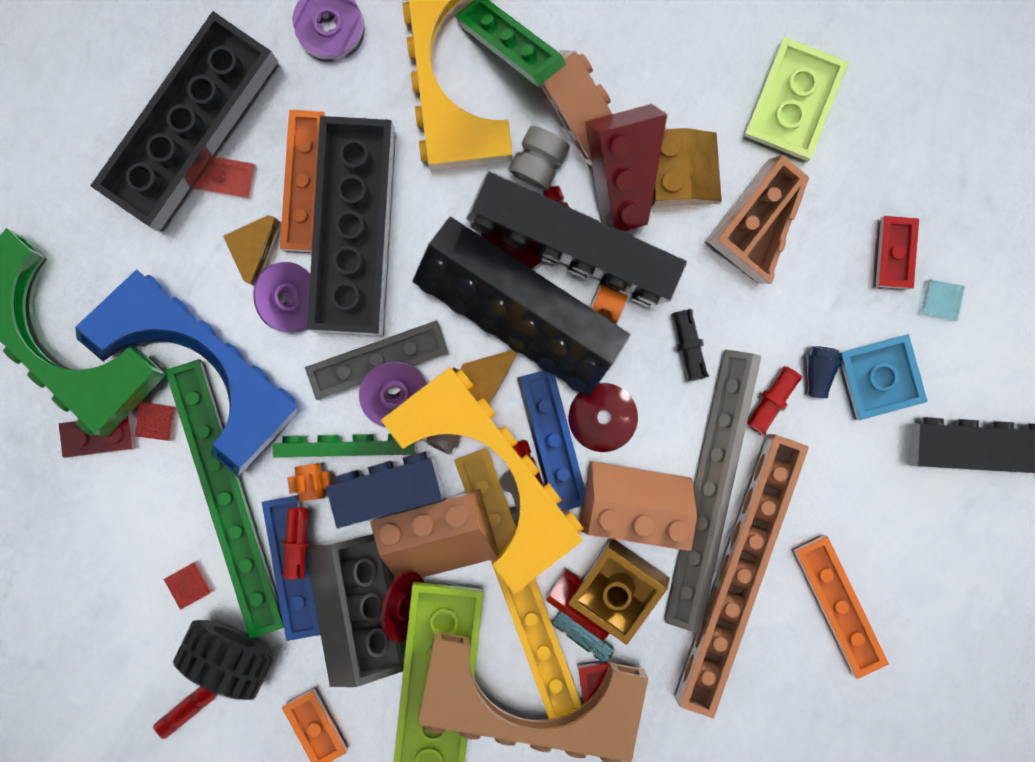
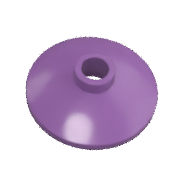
(294, 284)
(373, 393)

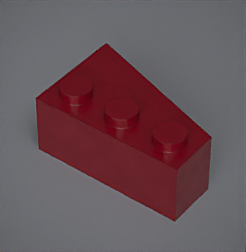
(625, 163)

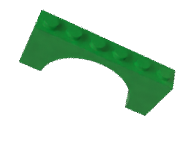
(96, 395)

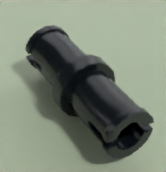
(689, 345)

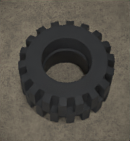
(223, 660)

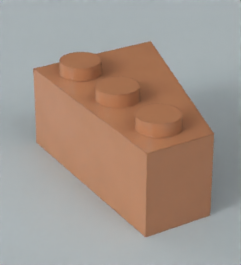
(576, 99)
(760, 219)

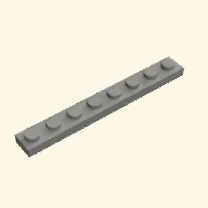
(714, 488)

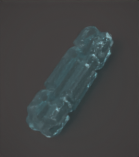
(601, 649)

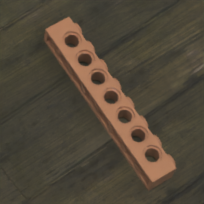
(741, 575)

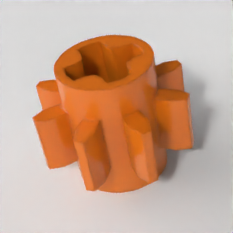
(309, 482)

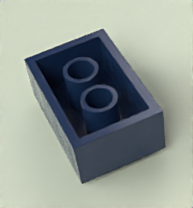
(385, 490)

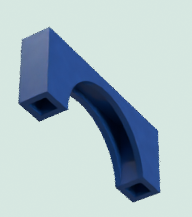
(144, 313)

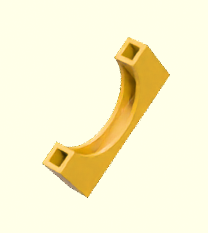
(451, 134)
(542, 528)

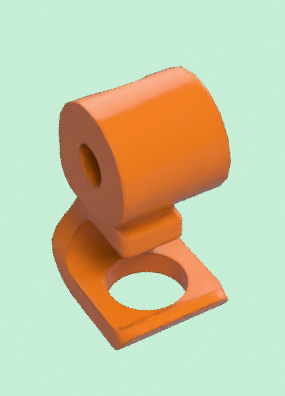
(608, 302)

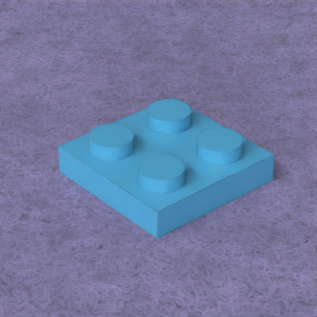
(883, 377)

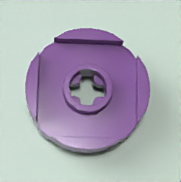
(335, 42)

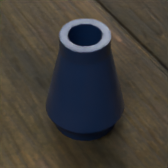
(821, 370)

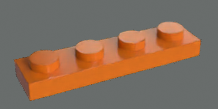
(300, 180)
(841, 607)

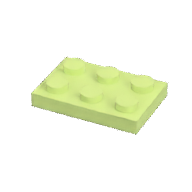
(796, 99)

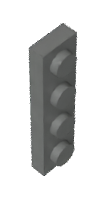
(350, 368)

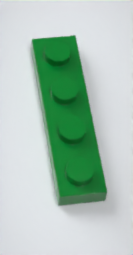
(510, 40)
(330, 446)

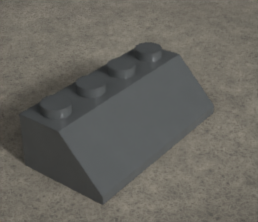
(348, 598)

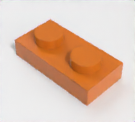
(314, 728)

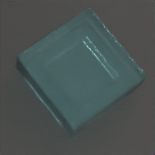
(942, 300)

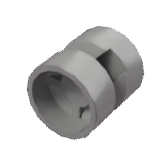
(538, 158)

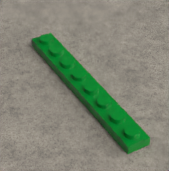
(225, 500)

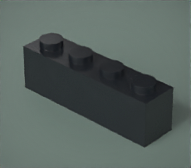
(972, 446)

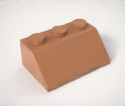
(639, 506)
(436, 536)

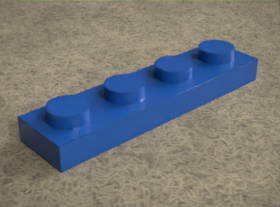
(552, 437)
(294, 596)

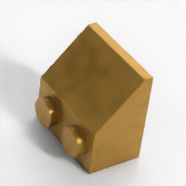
(688, 169)
(619, 591)

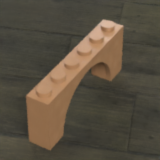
(600, 727)

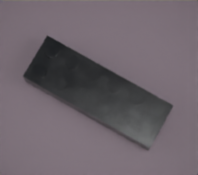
(185, 121)
(351, 226)
(575, 240)
(519, 306)

